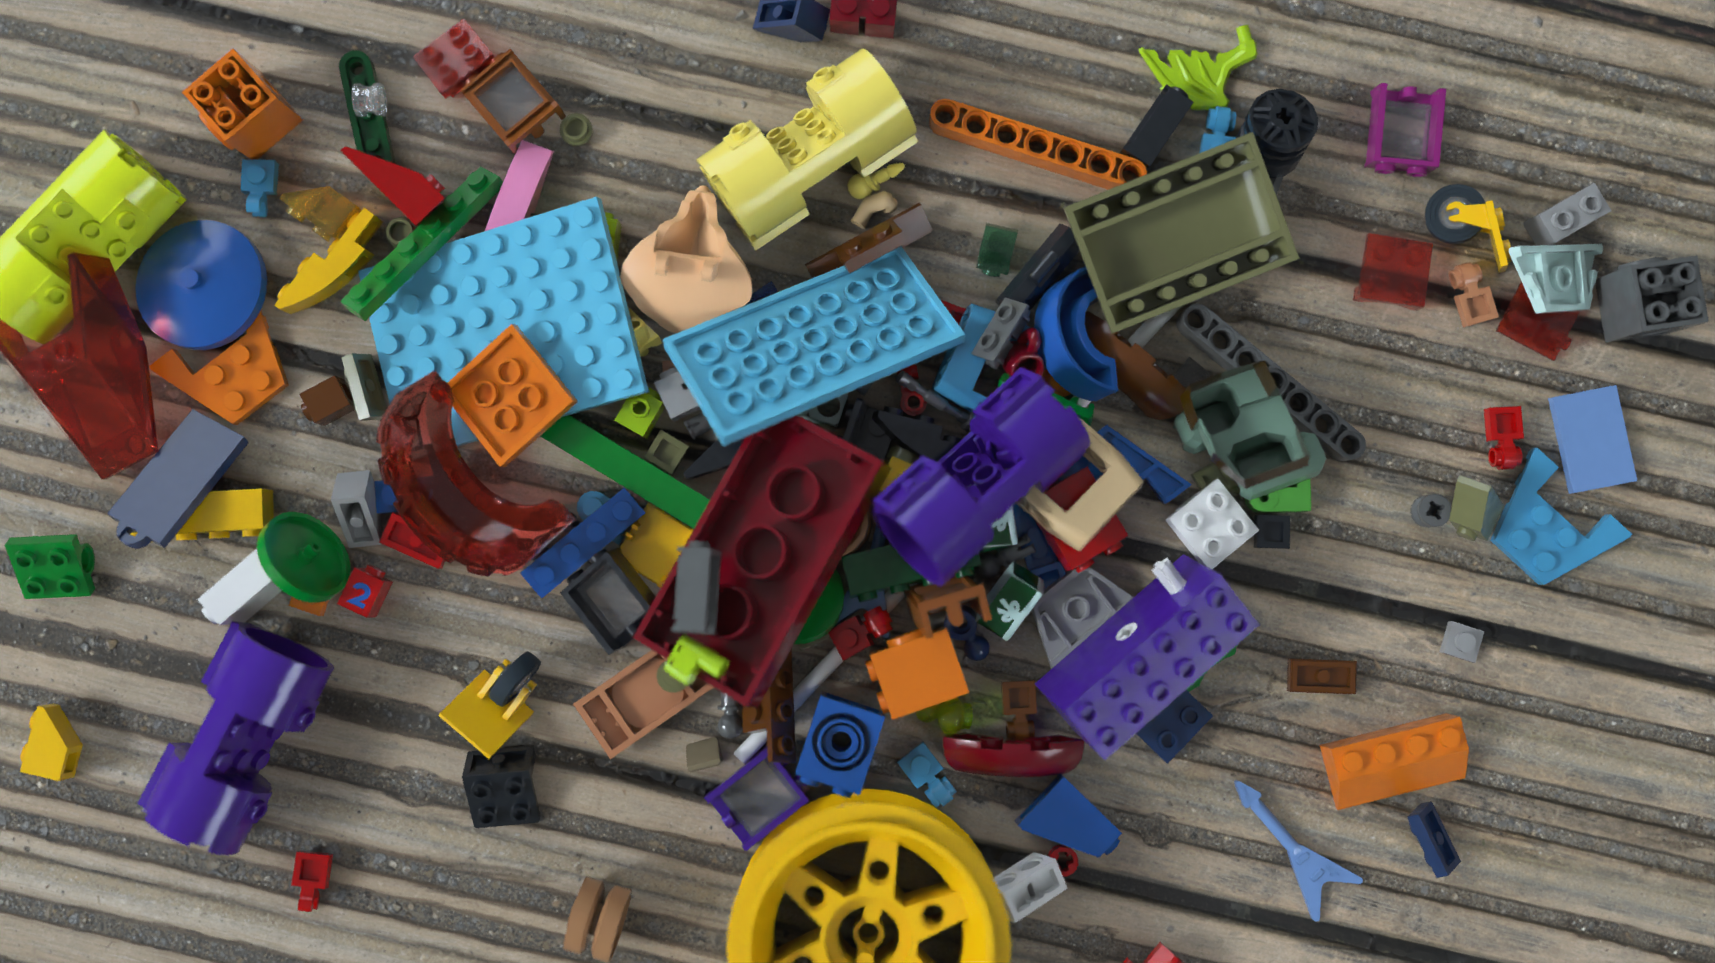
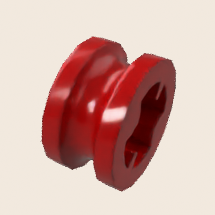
(1071, 864)

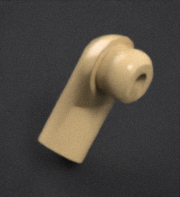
(871, 204)

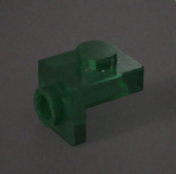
(996, 250)

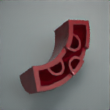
(1013, 758)

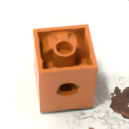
(241, 106)
(916, 672)

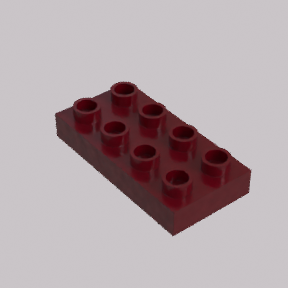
(780, 535)

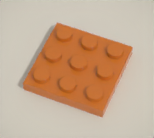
(509, 395)

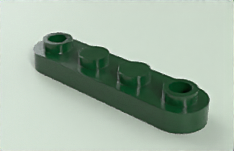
(370, 131)

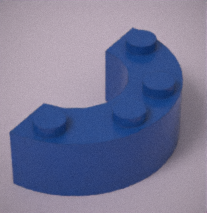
(1065, 342)

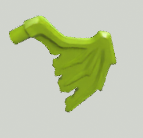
(1199, 74)

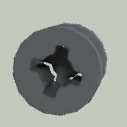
(1423, 512)

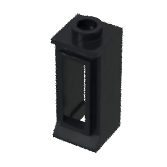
(1157, 125)

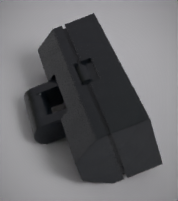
(1042, 268)

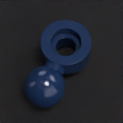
(975, 646)

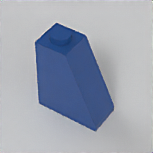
(1069, 819)

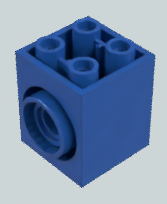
(838, 765)

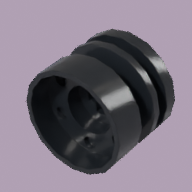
(1282, 128)

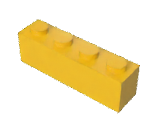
(229, 512)

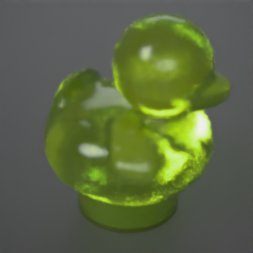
(950, 715)

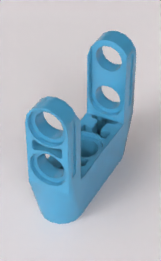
(961, 368)

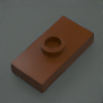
(1321, 676)

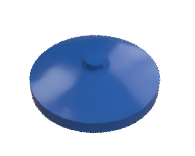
(201, 285)

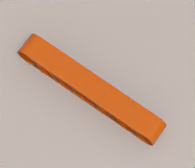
(1023, 135)

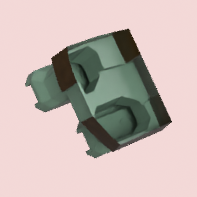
(1247, 431)

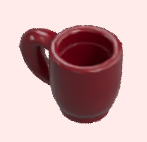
(1025, 355)

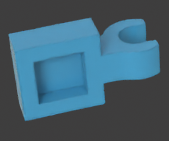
(258, 181)

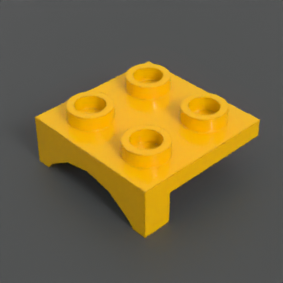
(654, 543)

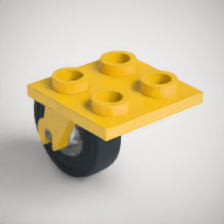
(1460, 213)
(487, 708)

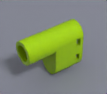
(691, 659)

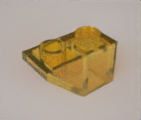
(322, 207)

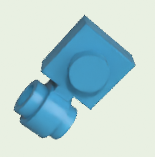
(1220, 121)
(922, 767)

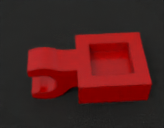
(311, 873)

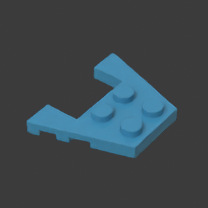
(1539, 536)

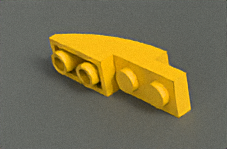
(323, 277)

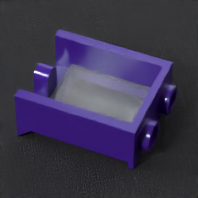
(758, 798)

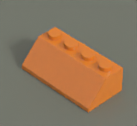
(1396, 760)

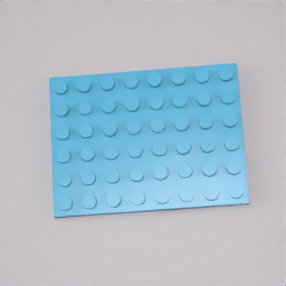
(542, 273)

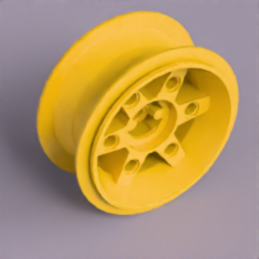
(885, 822)

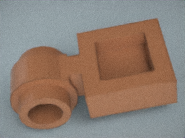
(1475, 304)

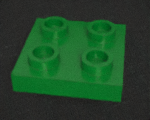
(52, 566)

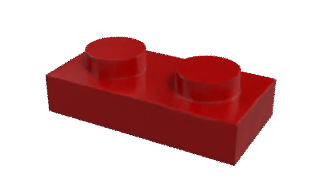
(401, 538)

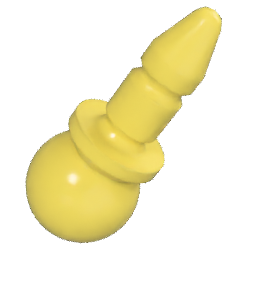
(861, 187)

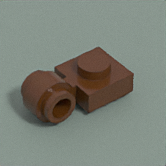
(1019, 700)

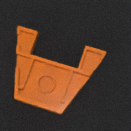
(235, 380)

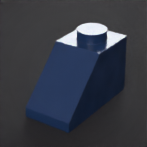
(792, 19)

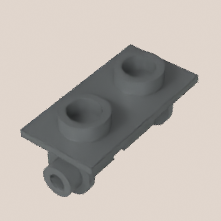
(1006, 323)

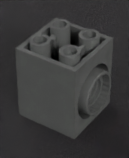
(1651, 298)

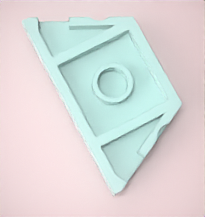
(1557, 275)

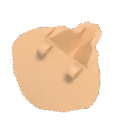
(687, 268)

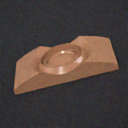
(633, 704)

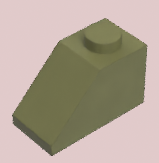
(1474, 509)

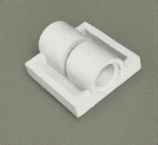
(1212, 524)

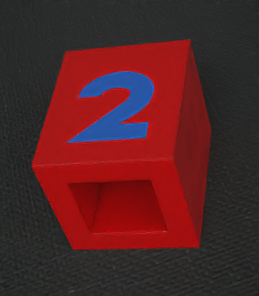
(365, 591)

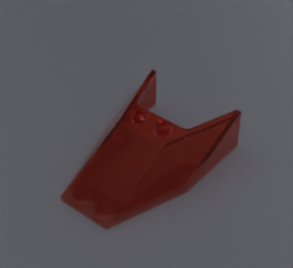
(94, 374)

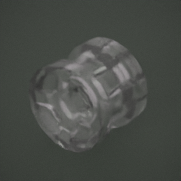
(369, 99)

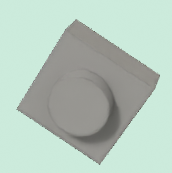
(1461, 641)

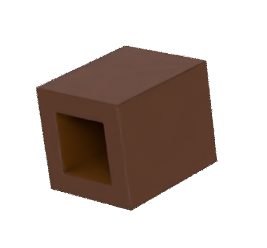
(327, 401)

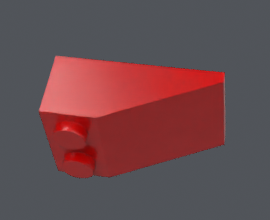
(405, 188)

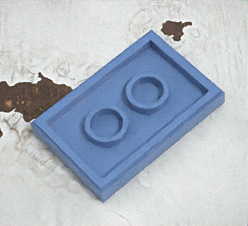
(1592, 439)

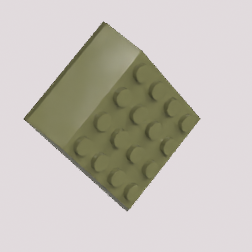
(1181, 232)

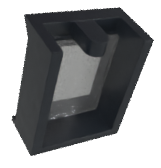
(609, 599)

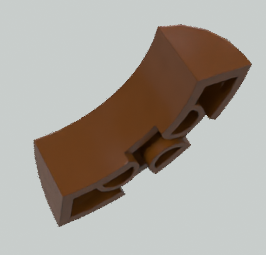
(1137, 373)

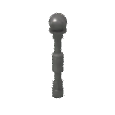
(935, 399)

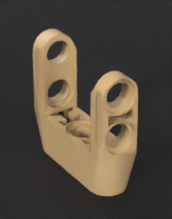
(1096, 506)

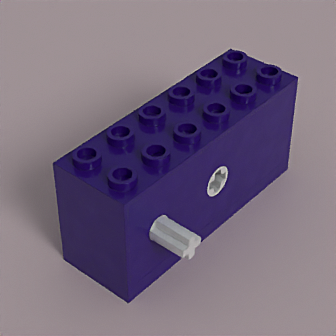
(1147, 654)

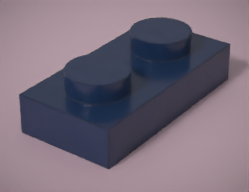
(1433, 839)

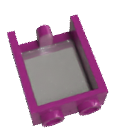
(1405, 130)

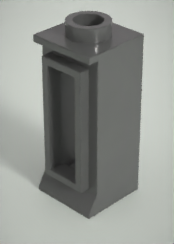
(697, 589)

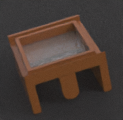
(511, 99)
(949, 597)

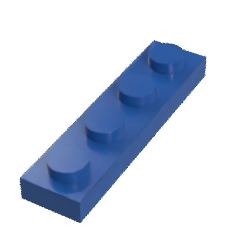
(582, 542)

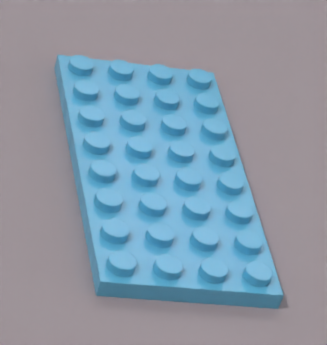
(811, 344)

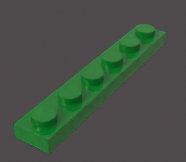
(422, 243)

